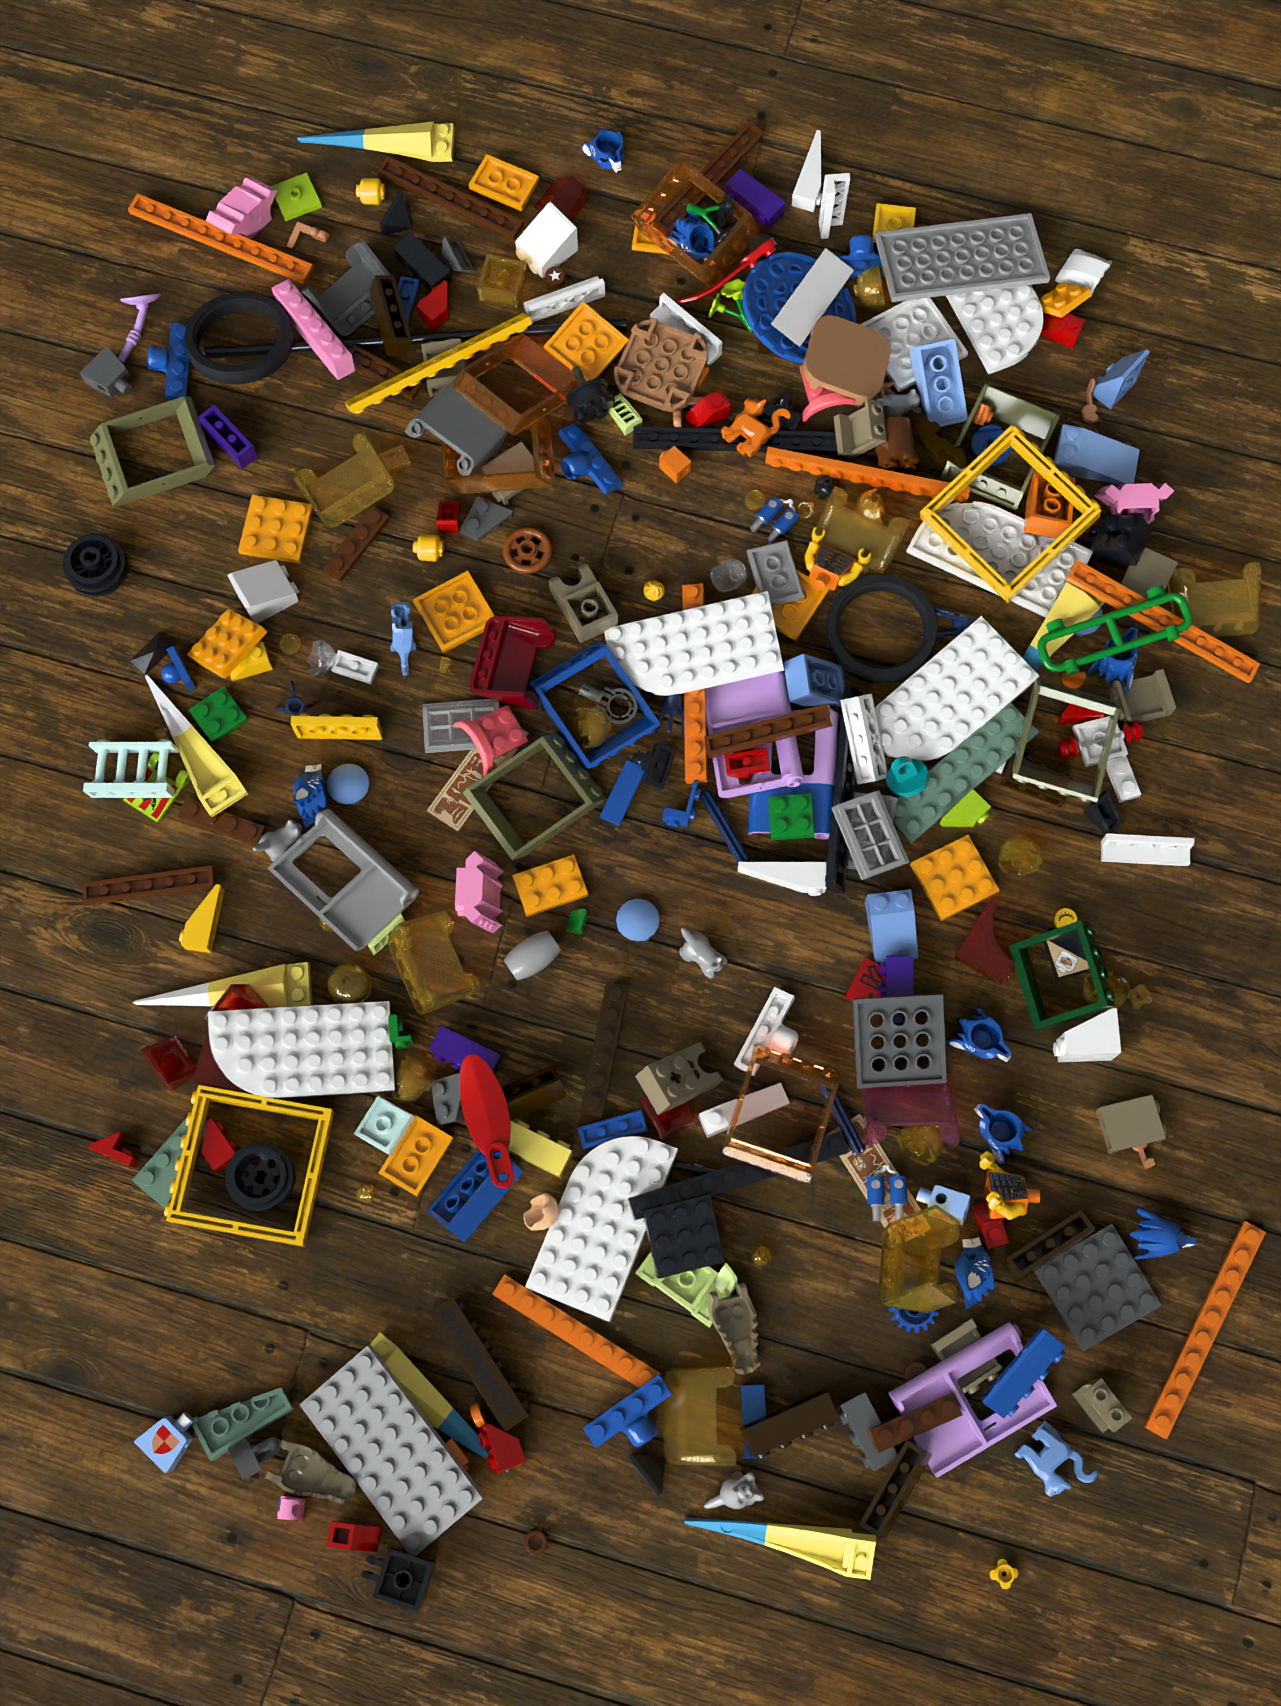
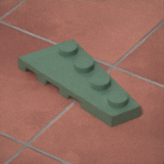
(160, 1170)
(239, 1421)

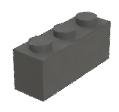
(861, 1417)

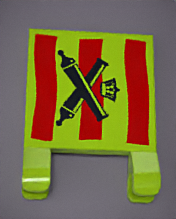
(157, 807)

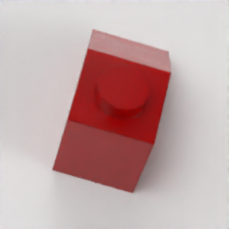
(1062, 330)
(709, 410)

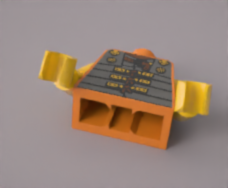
(831, 567)
(1005, 1192)

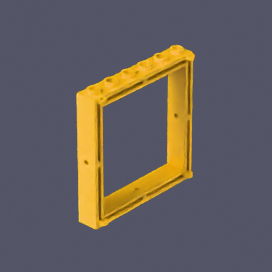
(1046, 467)
(191, 1142)

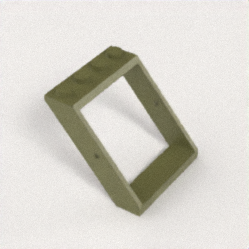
(1014, 412)
(110, 466)
(571, 768)
(1060, 784)

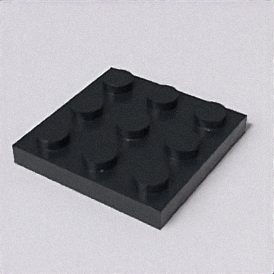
(683, 1235)

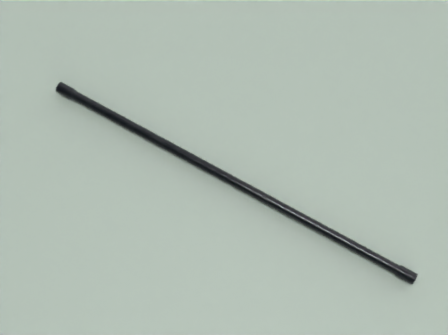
(215, 352)

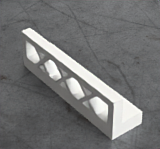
(829, 200)
(565, 299)
(673, 315)
(862, 739)
(1146, 849)

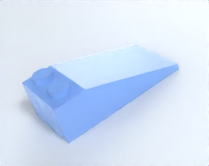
(939, 381)
(1095, 456)

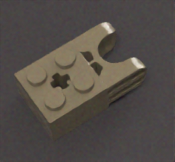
(584, 605)
(676, 1079)

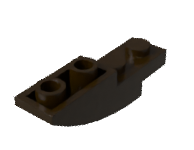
(933, 441)

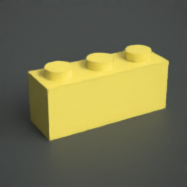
(538, 1149)

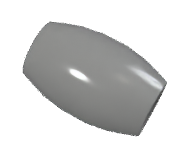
(532, 955)

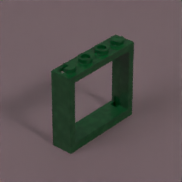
(1030, 987)

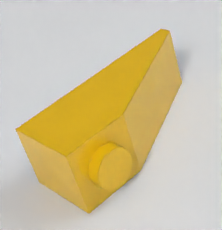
(202, 925)

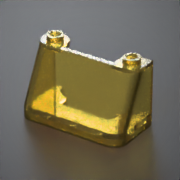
(430, 962)

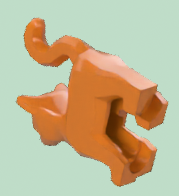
(751, 428)

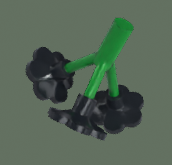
(716, 217)

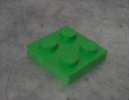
(218, 715)
(791, 816)

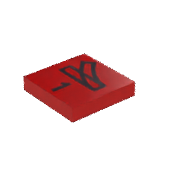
(866, 981)

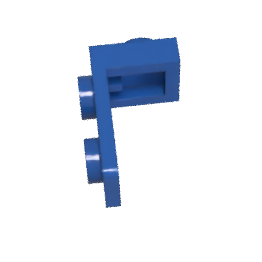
(676, 817)

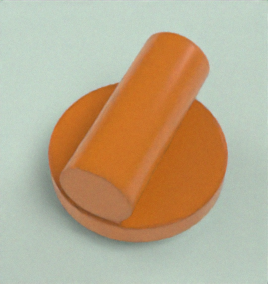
(983, 414)
(1075, 680)

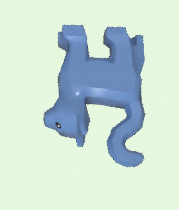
(402, 633)
(1050, 1457)

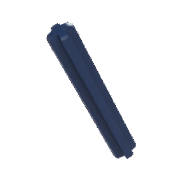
(724, 827)
(844, 1123)

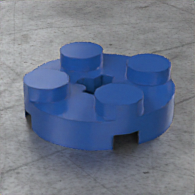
(982, 438)

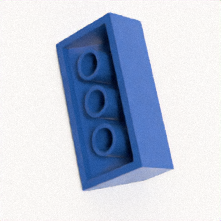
(470, 1197)
(1023, 1372)

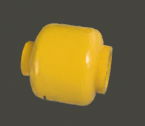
(371, 191)
(428, 547)

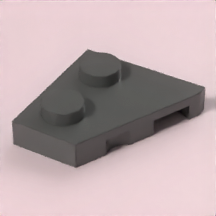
(484, 518)
(447, 1099)

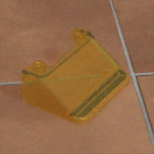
(347, 486)
(851, 532)
(1220, 606)
(691, 1417)

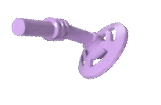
(134, 336)

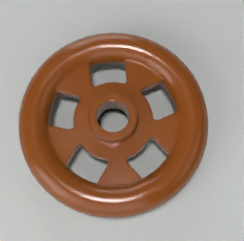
(516, 562)

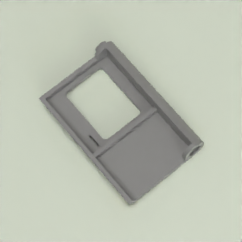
(366, 901)

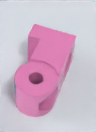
(291, 1508)

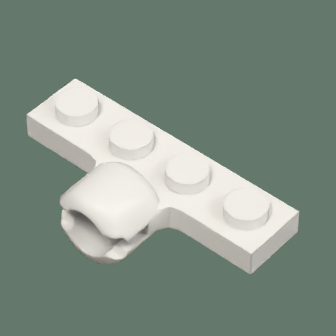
(770, 1030)

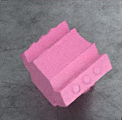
(244, 208)
(1134, 499)
(479, 892)

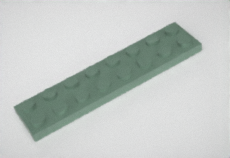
(961, 772)

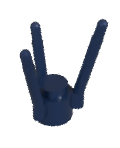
(959, 621)
(294, 703)
(673, 705)

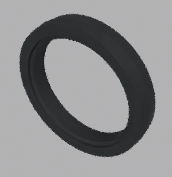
(234, 303)
(888, 584)

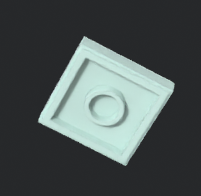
(384, 1125)

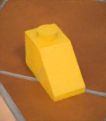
(254, 663)

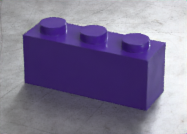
(755, 198)
(227, 437)
(897, 980)
(454, 1048)

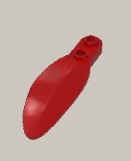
(749, 261)
(487, 1116)

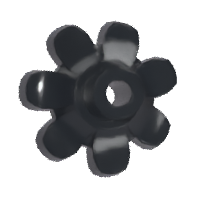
(825, 486)

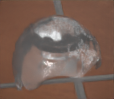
(729, 575)
(321, 658)

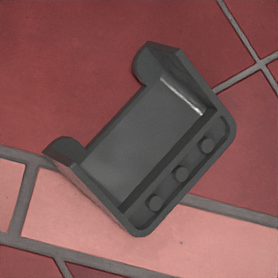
(348, 300)
(461, 427)

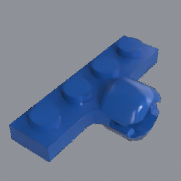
(862, 255)
(172, 361)
(586, 460)
(630, 1415)

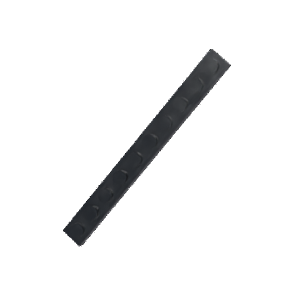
(711, 440)
(843, 792)
(733, 1176)

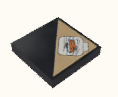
(1066, 956)

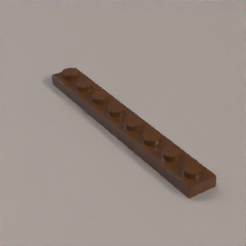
(715, 171)
(450, 198)

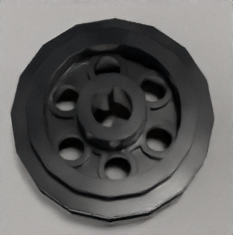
(90, 548)
(242, 1162)

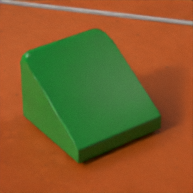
(577, 921)

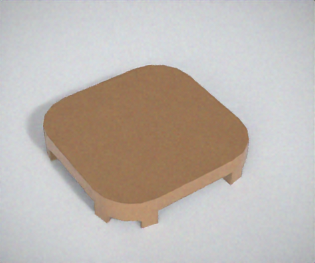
(846, 358)
(661, 365)

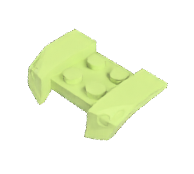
(691, 1287)

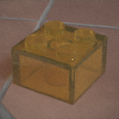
(502, 281)

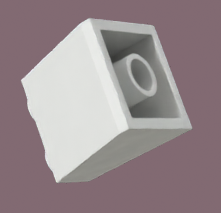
(547, 241)
(264, 589)
(1091, 1041)

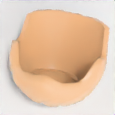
(542, 1213)

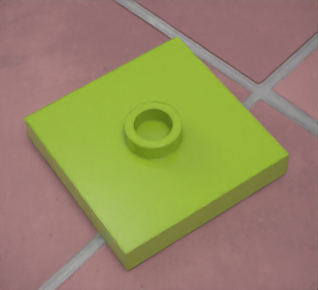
(296, 197)

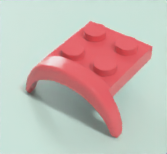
(821, 399)
(494, 735)

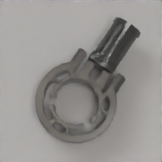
(610, 695)

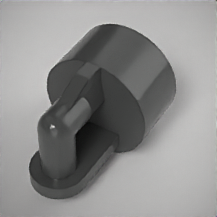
(248, 1458)

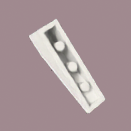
(808, 187)
(799, 876)
(754, 1105)

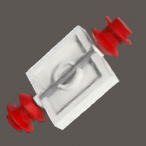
(1091, 737)

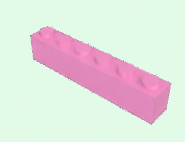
(314, 329)

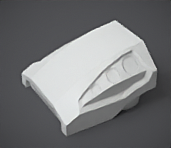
(1083, 269)

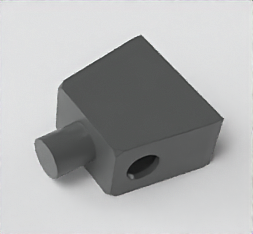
(107, 374)

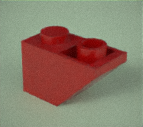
(435, 306)
(216, 1146)
(502, 1449)
(354, 1536)

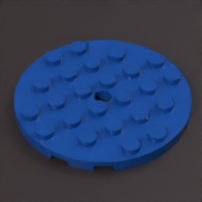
(769, 289)

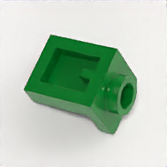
(395, 1029)

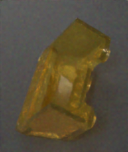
(913, 1260)

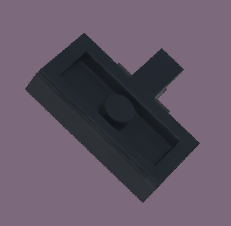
(785, 424)
(655, 764)

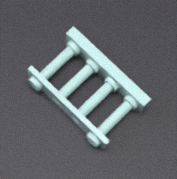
(139, 787)

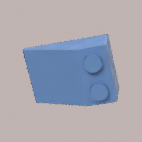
(1119, 378)
(814, 681)
(892, 924)

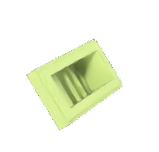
(626, 427)
(382, 938)

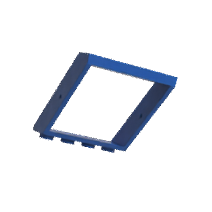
(613, 744)

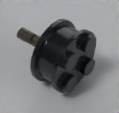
(589, 398)

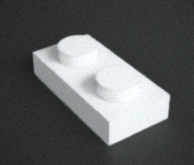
(355, 667)
(1122, 779)

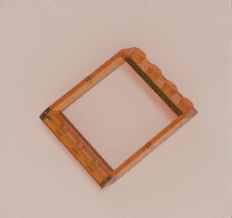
(728, 249)
(535, 362)
(541, 477)
(763, 1157)

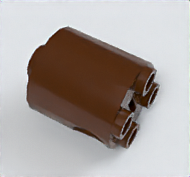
(899, 450)

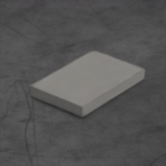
(775, 573)

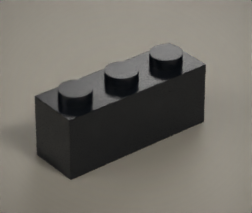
(421, 262)

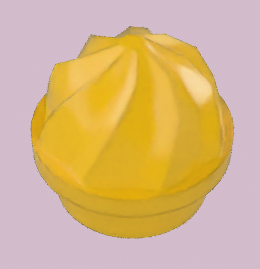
(654, 590)

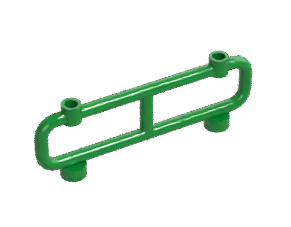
(1156, 597)

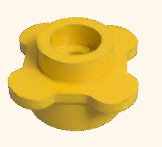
(1004, 1581)

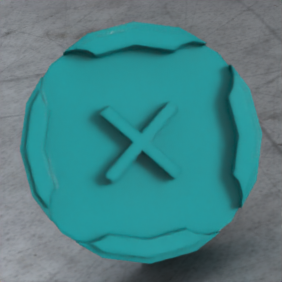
(907, 777)

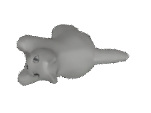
(900, 404)
(277, 842)
(698, 949)
(737, 1492)

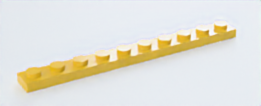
(444, 360)

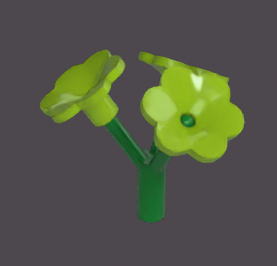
(735, 290)

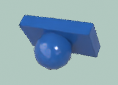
(177, 670)

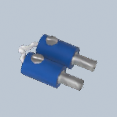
(769, 511)
(898, 1192)

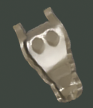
(736, 1324)
(311, 1475)

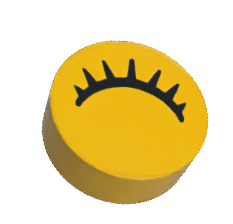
(1064, 917)

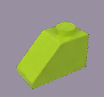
(967, 812)

